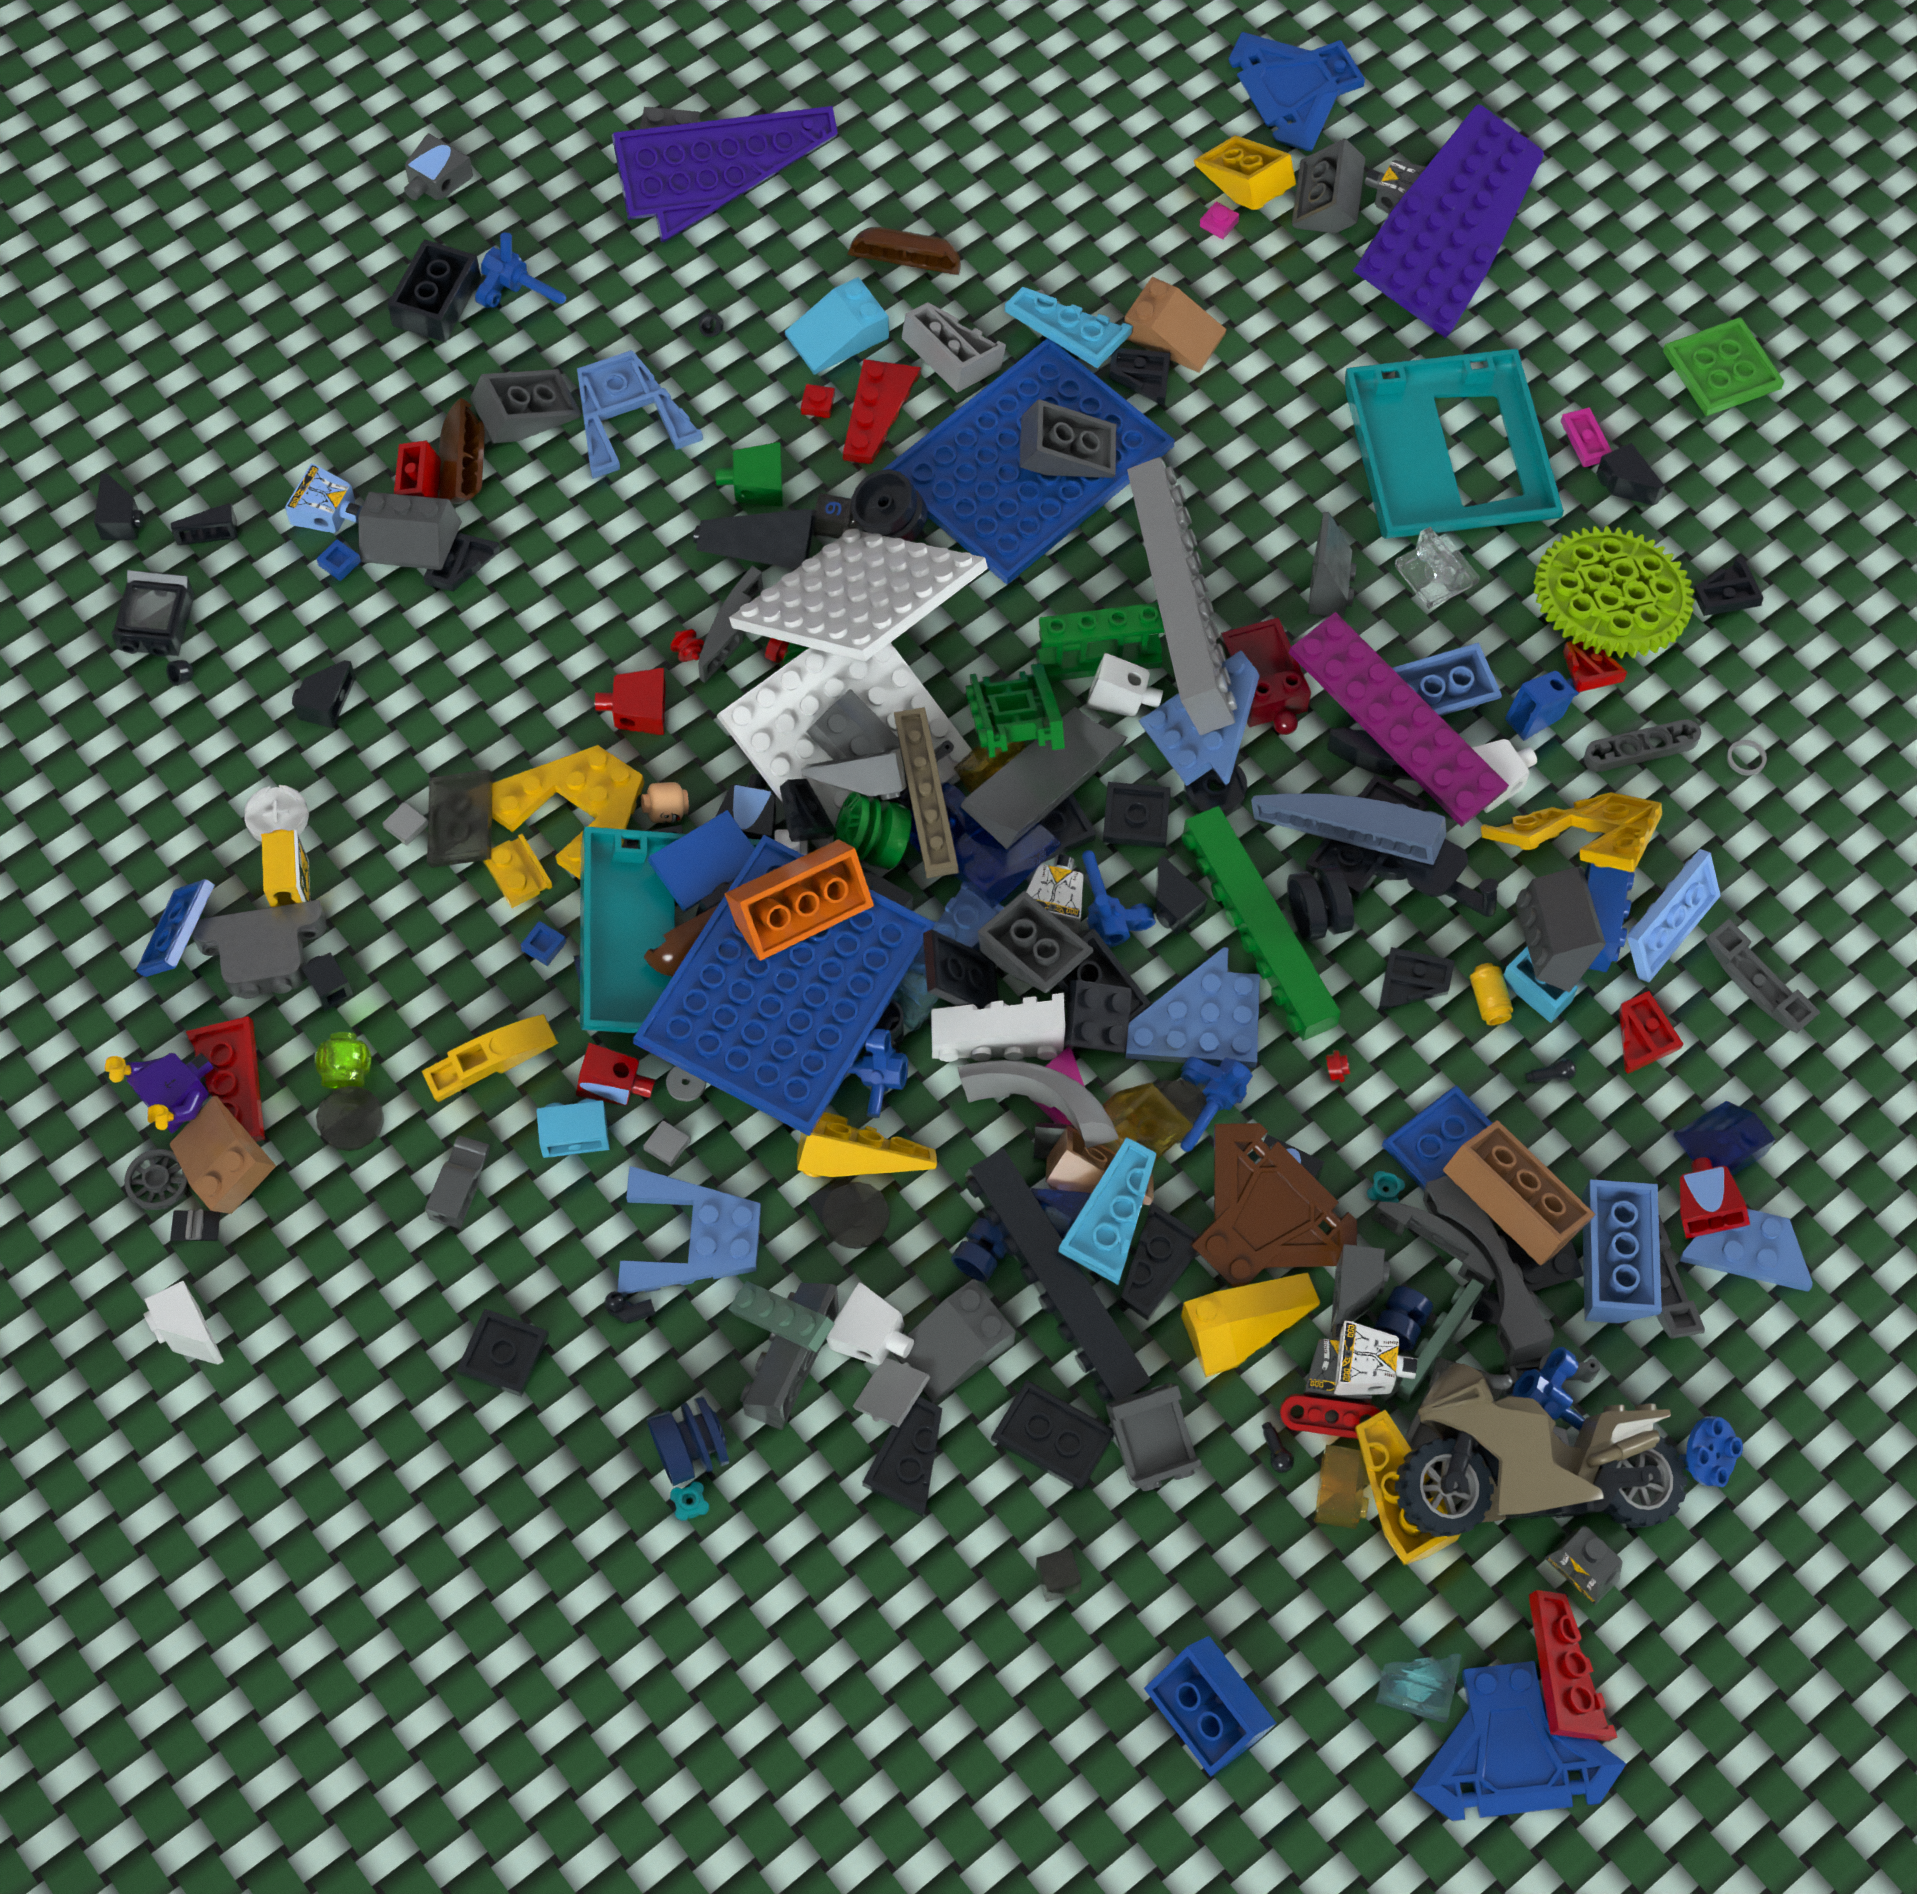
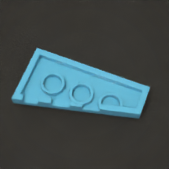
(1078, 332)
(1109, 1217)

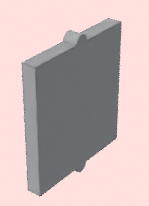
(891, 1392)

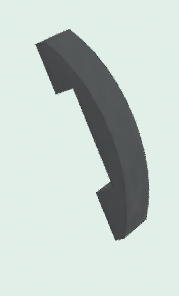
(1757, 980)
(1399, 1216)
(1678, 1314)

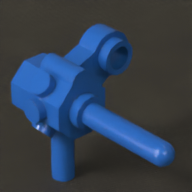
(507, 269)
(1107, 914)
(880, 1069)
(1222, 1090)
(1546, 1386)

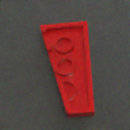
(876, 406)
(235, 1074)
(1568, 1689)

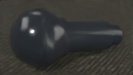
(1561, 1070)
(1281, 1458)

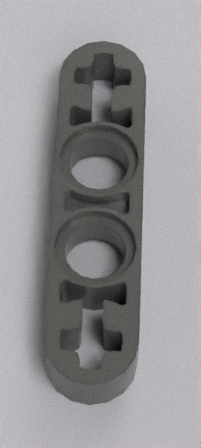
(1641, 743)

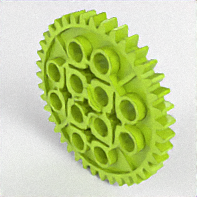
(1613, 592)

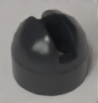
(706, 323)
(179, 672)

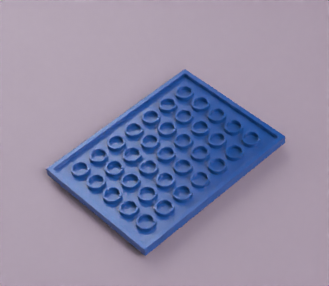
(974, 474)
(786, 1024)

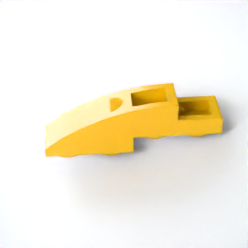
(489, 1053)

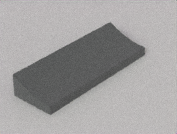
(1041, 778)

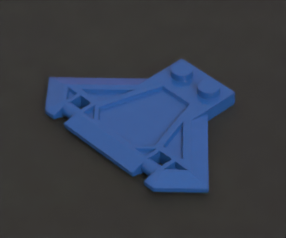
(1294, 84)
(1510, 1754)

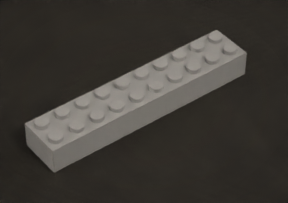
(1181, 596)

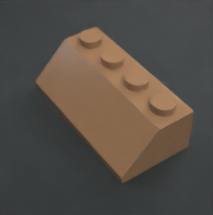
(1518, 1192)

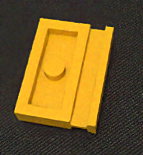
(517, 871)

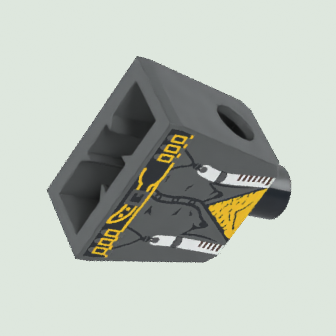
(1393, 183)
(1323, 1370)
(1586, 1563)

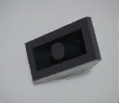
(1629, 476)
(116, 512)
(324, 694)
(1176, 898)

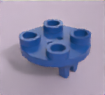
(1712, 1451)

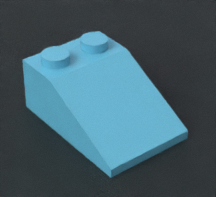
(839, 326)

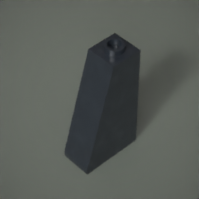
(766, 538)

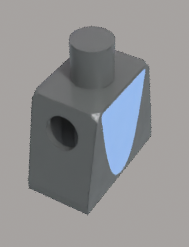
(436, 169)

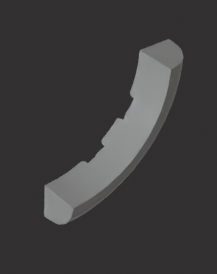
(1043, 1086)

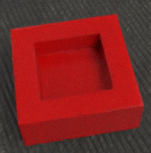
(817, 401)

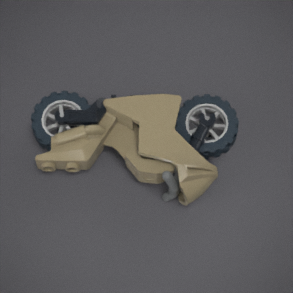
(1520, 1469)

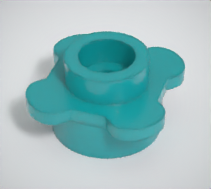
(1387, 1180)
(692, 1510)

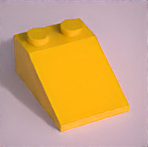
(1248, 171)

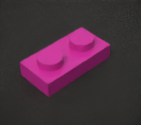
(1585, 436)

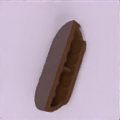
(906, 249)
(461, 454)
(678, 943)

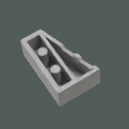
(951, 349)

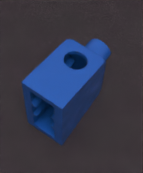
(1540, 704)

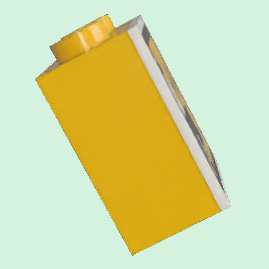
(285, 868)

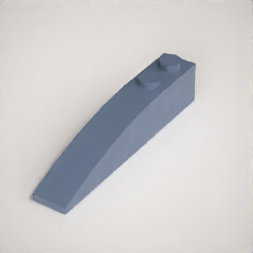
(1357, 821)

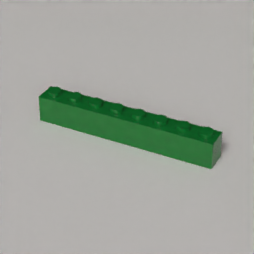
(1260, 923)

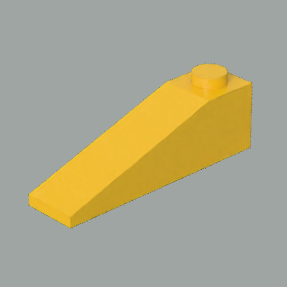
(846, 1151)
(1240, 1320)
(1383, 1452)

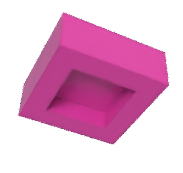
(1219, 220)

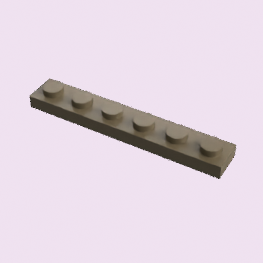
(926, 793)

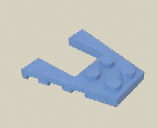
(619, 387)
(721, 1236)

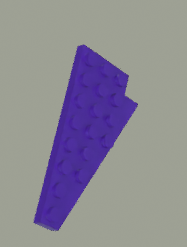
(701, 166)

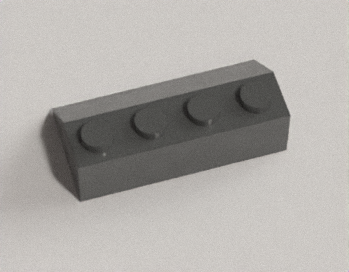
(1560, 927)
(786, 1364)

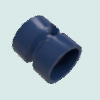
(979, 1253)
(1404, 1316)

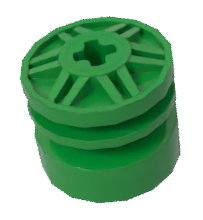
(874, 829)

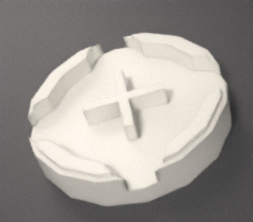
(274, 810)

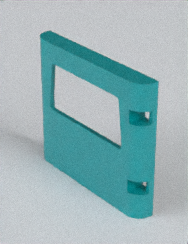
(1408, 452)
(621, 917)

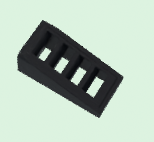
(206, 526)

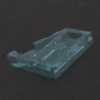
(914, 999)

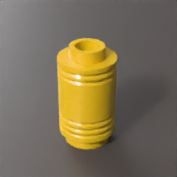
(1491, 994)

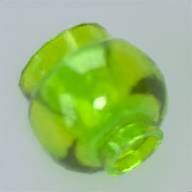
(342, 1061)

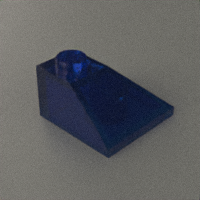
(1727, 1137)

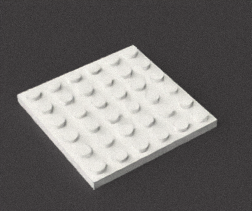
(858, 594)
(776, 714)

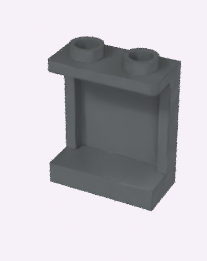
(1153, 1436)

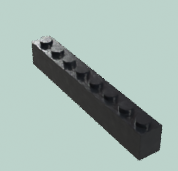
(1056, 1277)

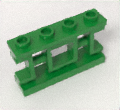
(1077, 658)
(1015, 711)

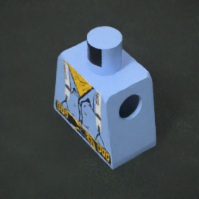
(322, 501)

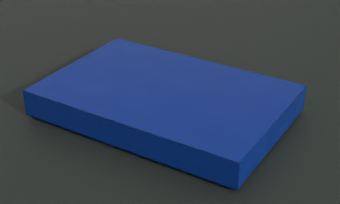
(702, 860)
(175, 928)
(1435, 1136)

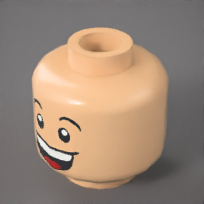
(665, 802)

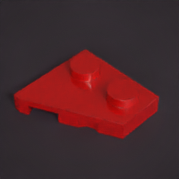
(1591, 669)
(1645, 1032)

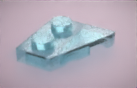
(1420, 1686)

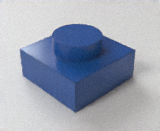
(338, 560)
(543, 943)

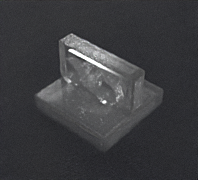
(1436, 569)

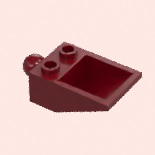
(1281, 684)

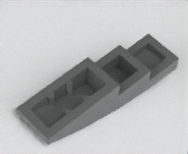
(722, 638)

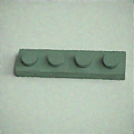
(781, 1316)
(1446, 1328)

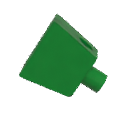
(755, 475)

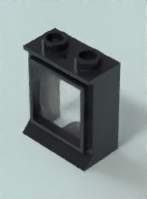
(153, 613)

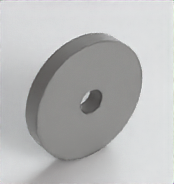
(679, 1090)

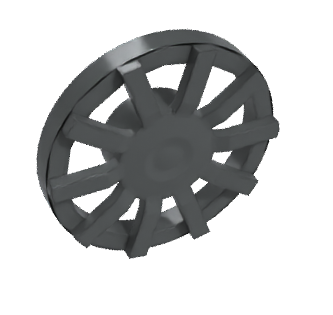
(155, 1180)

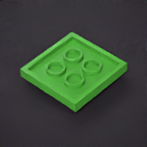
(1723, 366)

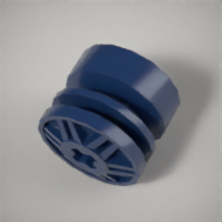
(688, 1440)

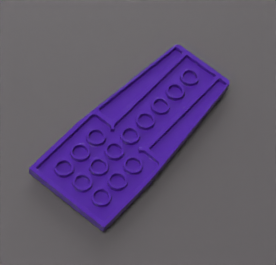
(1452, 221)

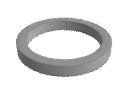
(1747, 743)

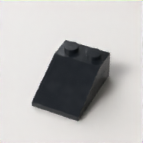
(1103, 968)

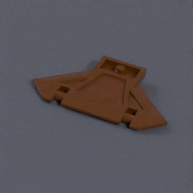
(1267, 1210)

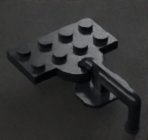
(1363, 865)

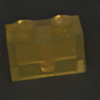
(1341, 1487)

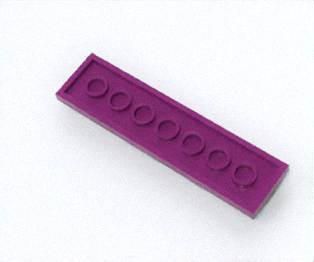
(1398, 719)

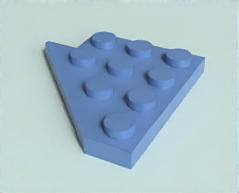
(1194, 753)
(1202, 1017)

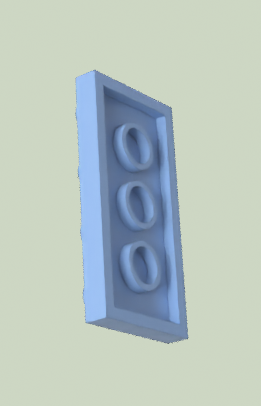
(1673, 915)

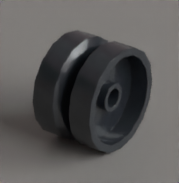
(889, 505)
(1320, 902)

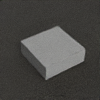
(405, 823)
(666, 1143)

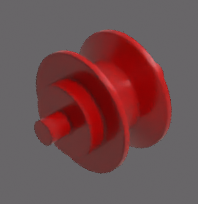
(687, 645)

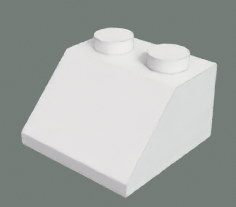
(179, 1322)

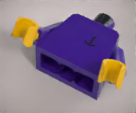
(165, 1086)

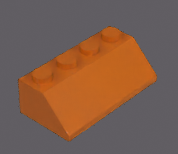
(800, 899)

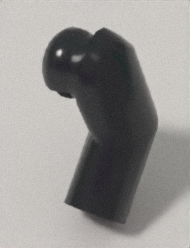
(625, 1310)

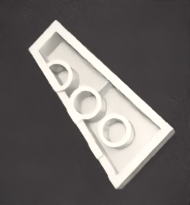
(999, 1030)

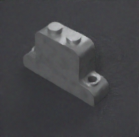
(261, 947)

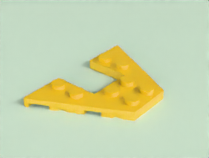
(588, 779)
(1623, 819)

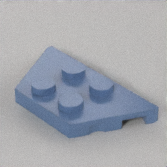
(1759, 1251)

